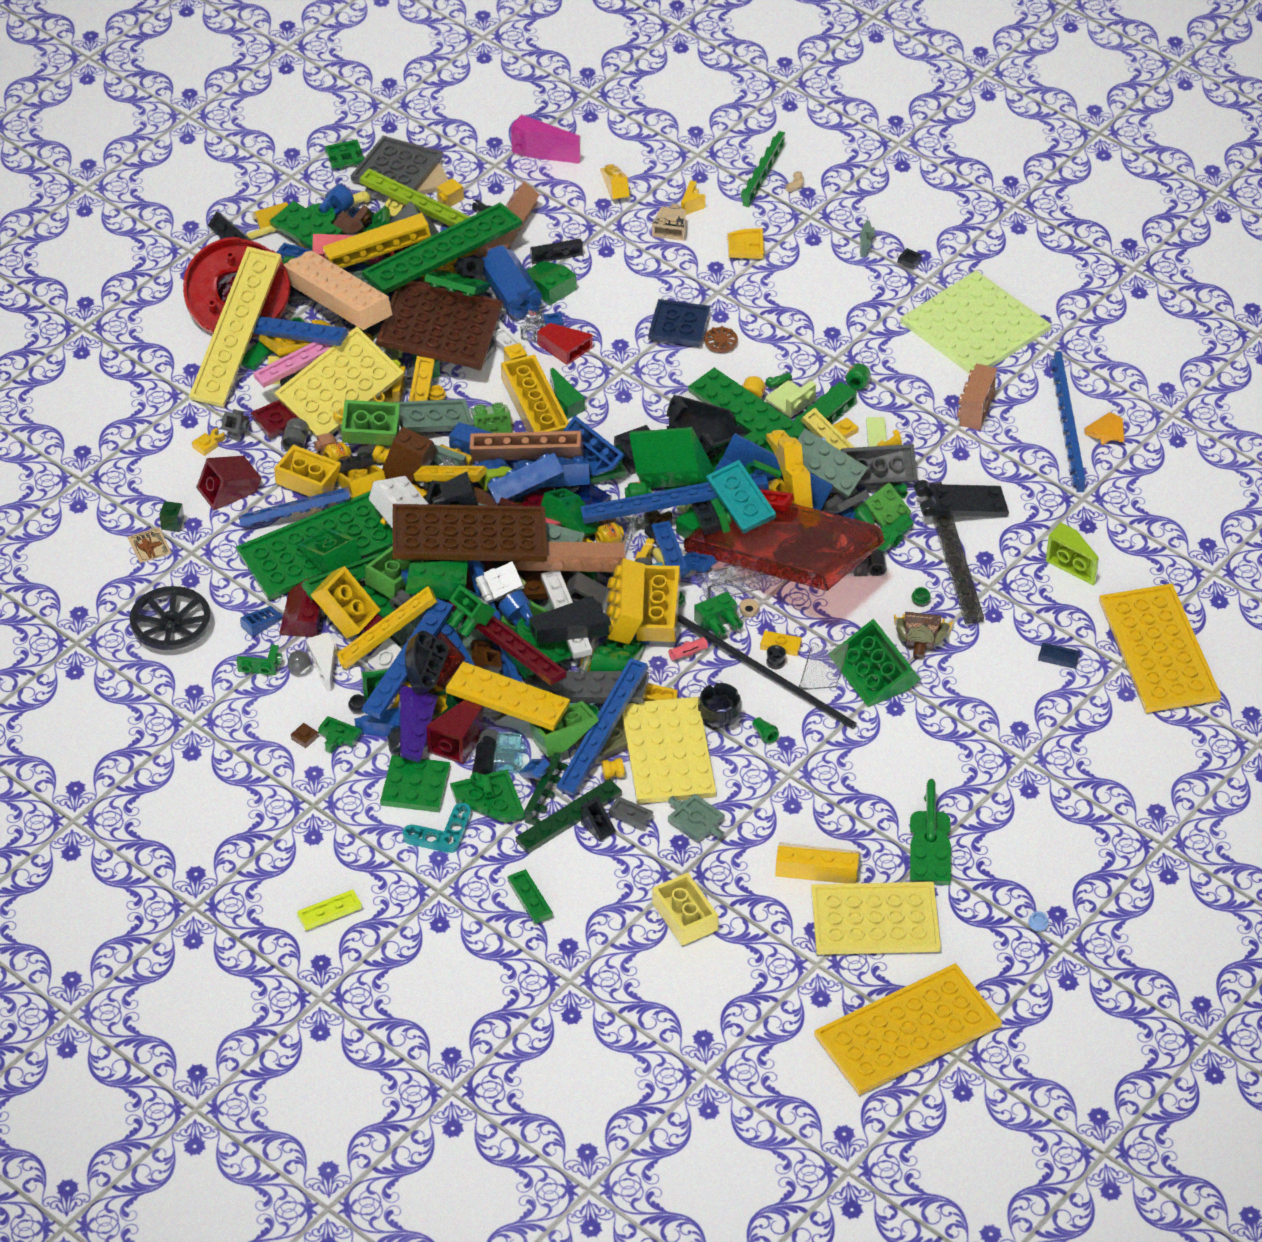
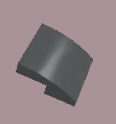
(838, 503)

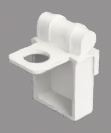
(499, 582)

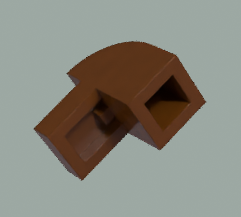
(356, 224)
(485, 657)

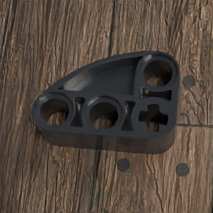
(423, 656)

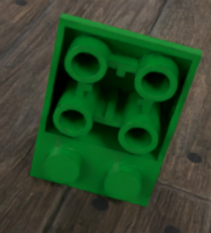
(566, 508)
(615, 655)

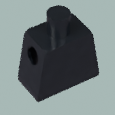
(457, 492)

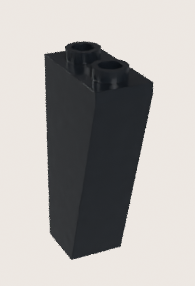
(570, 621)

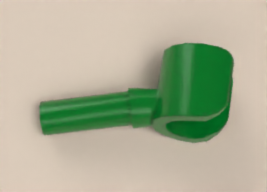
(900, 489)

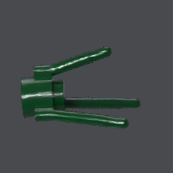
(451, 701)

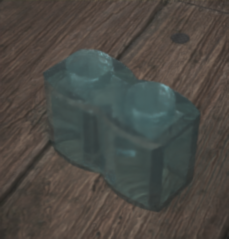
(508, 752)

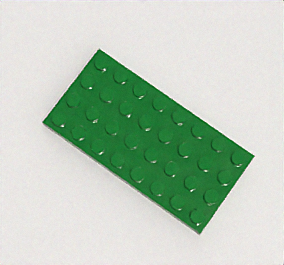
(280, 564)

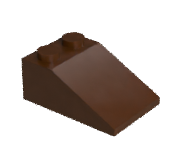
(408, 454)

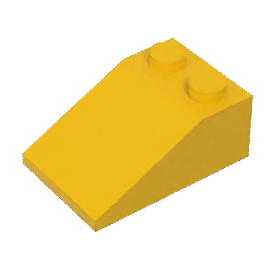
(360, 480)

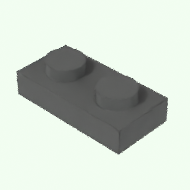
(631, 813)

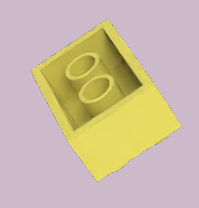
(685, 909)

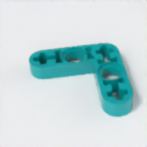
(442, 837)

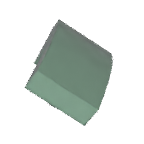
(867, 234)

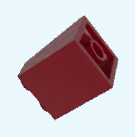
(227, 480)
(456, 732)

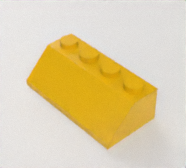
(817, 863)

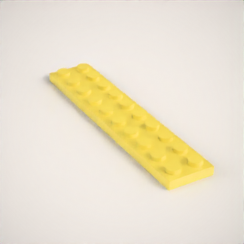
(235, 327)

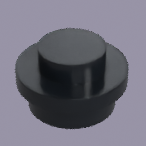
(356, 703)

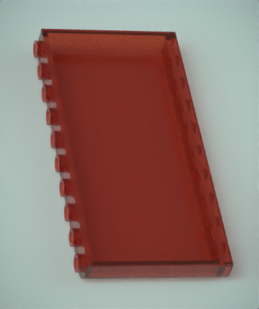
(795, 546)

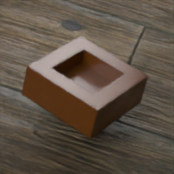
(304, 735)

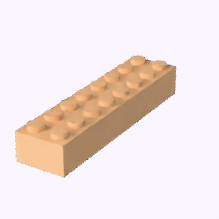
(338, 290)

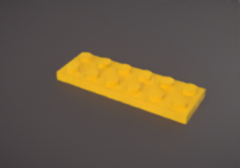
(508, 696)

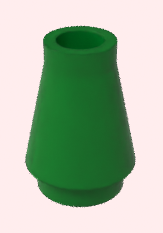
(767, 731)

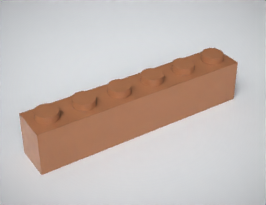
(520, 204)
(525, 445)
(578, 557)

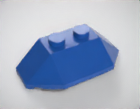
(600, 453)

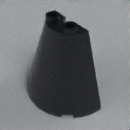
(710, 422)

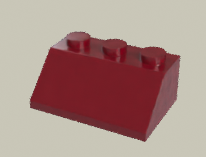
(301, 614)

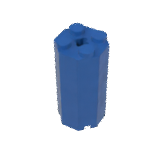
(511, 282)

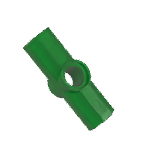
(894, 532)

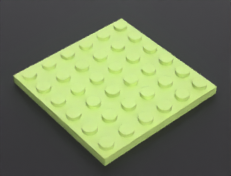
(975, 322)

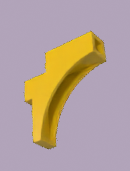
(790, 459)

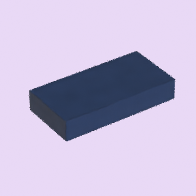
(1059, 655)

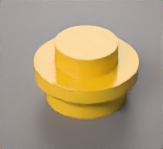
(436, 393)

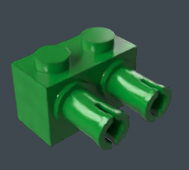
(473, 607)
(716, 612)

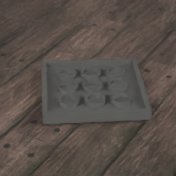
(399, 161)

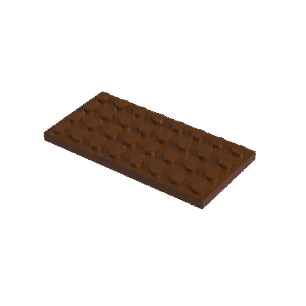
(469, 532)

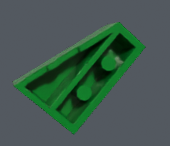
(440, 576)

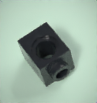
(476, 266)

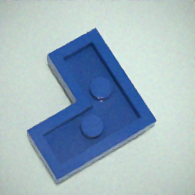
(698, 562)

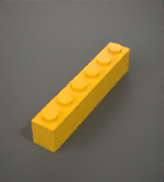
(377, 241)

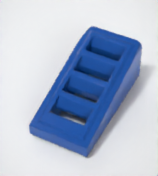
(253, 626)

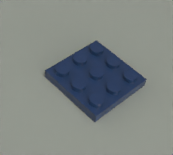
(679, 322)

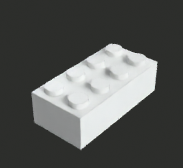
(393, 491)

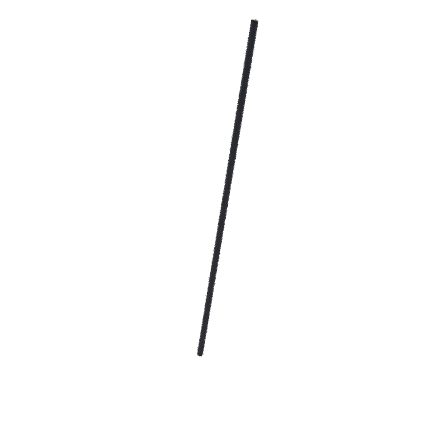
(761, 668)

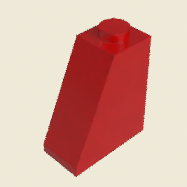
(564, 342)

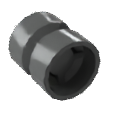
(295, 433)

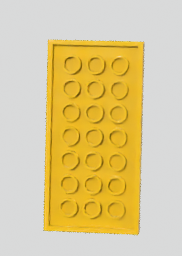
(1159, 648)
(907, 1028)

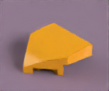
(1107, 428)

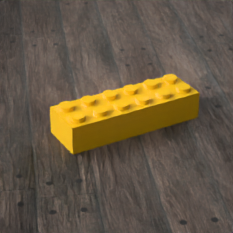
(532, 395)

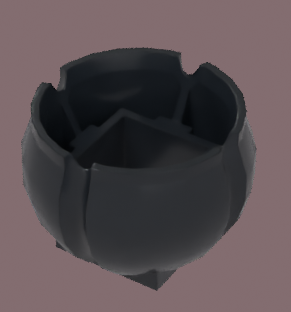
(718, 698)

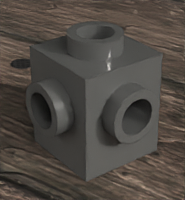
(235, 422)

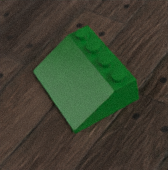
(669, 457)
(876, 665)

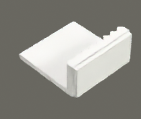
(384, 655)

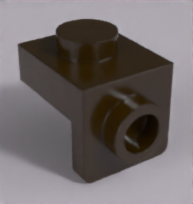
(655, 517)

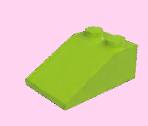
(1072, 553)

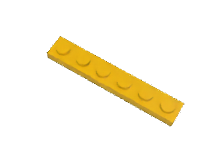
(386, 627)

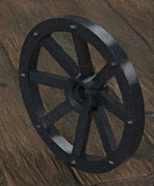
(170, 620)

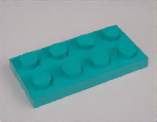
(741, 496)

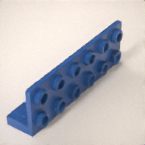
(747, 451)

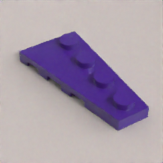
(415, 715)

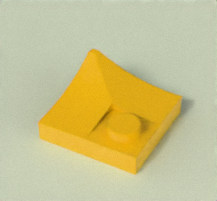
(746, 243)

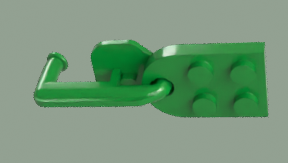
(930, 845)

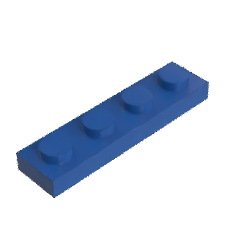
(669, 546)

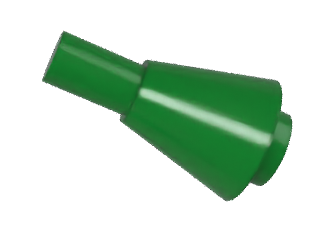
(864, 514)

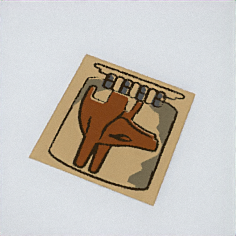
(149, 545)

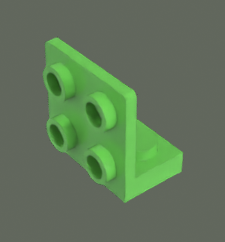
(492, 418)
(886, 505)

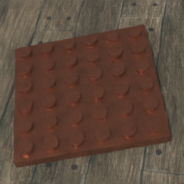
(440, 324)

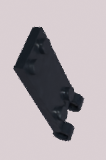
(961, 500)

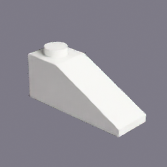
(322, 654)

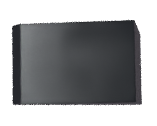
(596, 819)

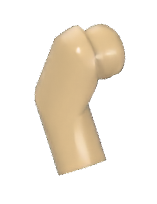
(797, 182)

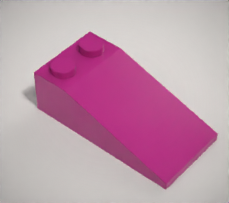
(543, 141)

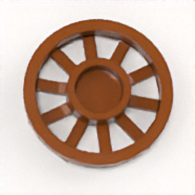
(721, 339)

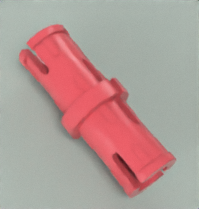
(688, 649)

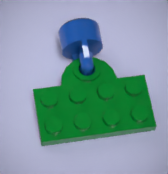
(318, 218)
(517, 609)

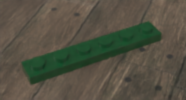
(565, 817)

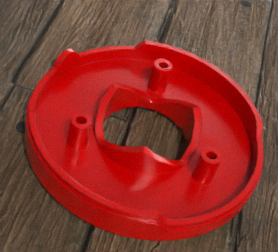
(211, 266)

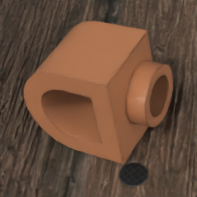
(322, 441)

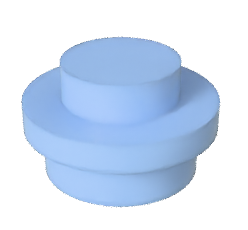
(1038, 921)

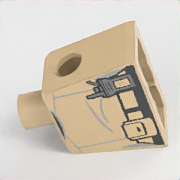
(669, 223)

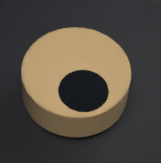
(749, 607)

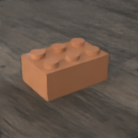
(977, 396)

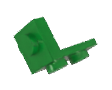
(261, 665)

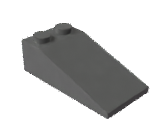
(885, 464)

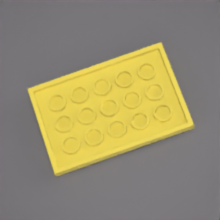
(340, 374)
(668, 750)
(875, 918)

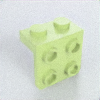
(791, 398)

